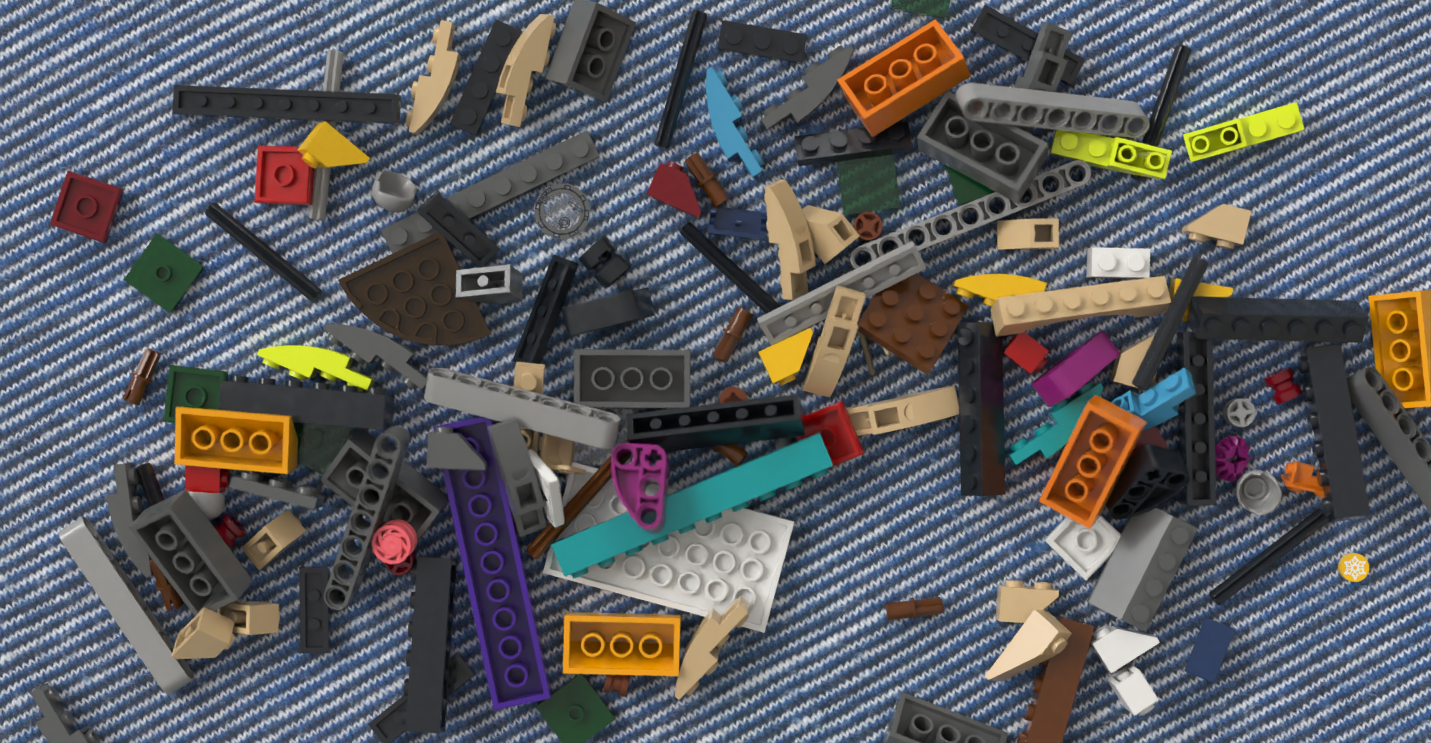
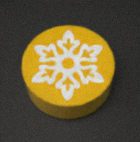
(1353, 567)

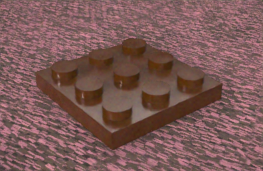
(912, 320)

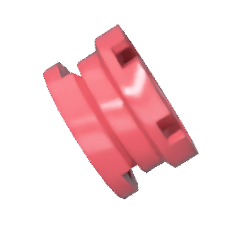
(394, 541)

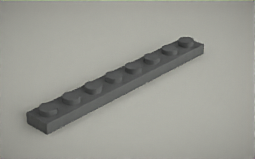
(500, 188)

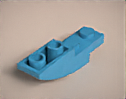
(723, 114)
(1161, 400)

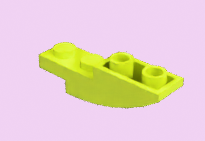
(1243, 132)
(1112, 153)
(306, 361)

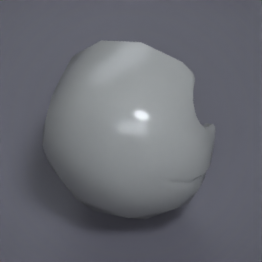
(393, 191)
(1258, 492)
(210, 503)

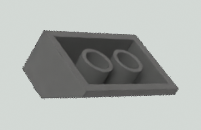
(590, 49)

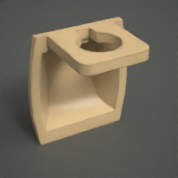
(558, 454)

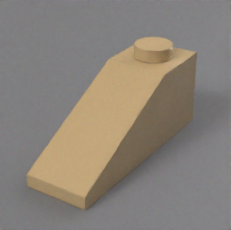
(1035, 642)

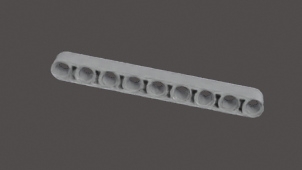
(981, 208)

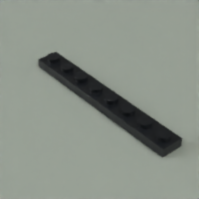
(286, 104)

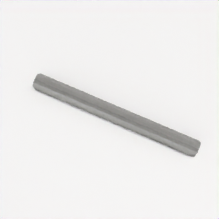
(322, 175)

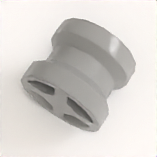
(1245, 412)

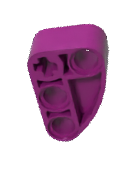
(1075, 369)
(634, 478)

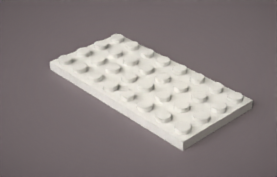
(690, 569)

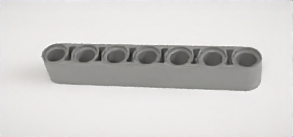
(1070, 111)
(529, 408)
(125, 605)

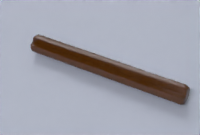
(574, 507)

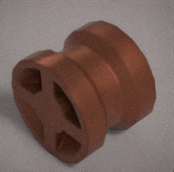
(871, 223)
(732, 394)
(617, 684)

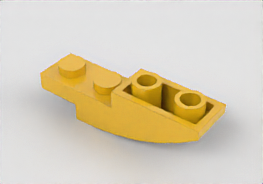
(997, 286)

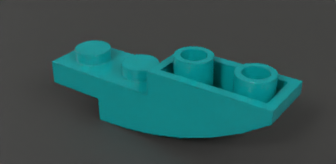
(1053, 437)

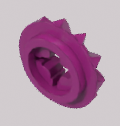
(1227, 449)

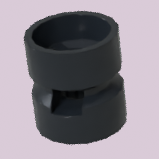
(612, 269)

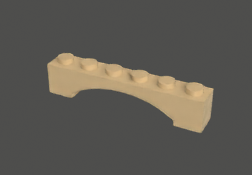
(1038, 309)

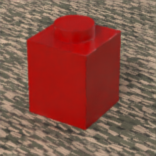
(1026, 353)
(206, 479)

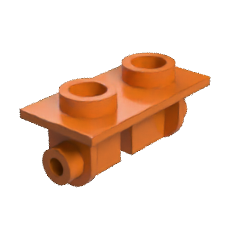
(1301, 478)

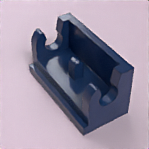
(737, 223)
(1209, 649)

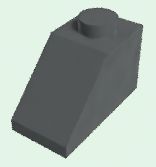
(489, 284)
(452, 451)

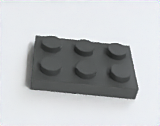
(278, 489)

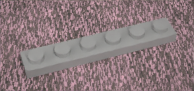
(815, 305)

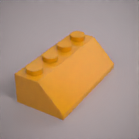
(1403, 344)
(235, 440)
(621, 644)

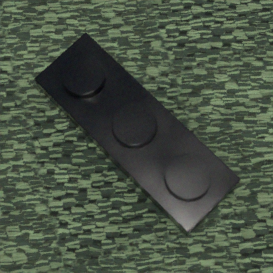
(762, 42)
(458, 229)
(314, 612)

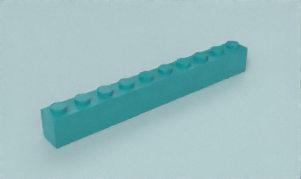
(695, 503)

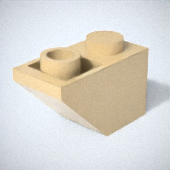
(1223, 224)
(828, 231)
(1028, 234)
(1129, 361)
(1018, 602)

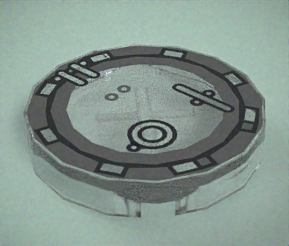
(562, 211)

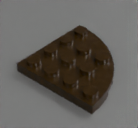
(416, 295)

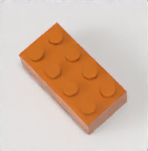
(904, 78)
(1092, 461)

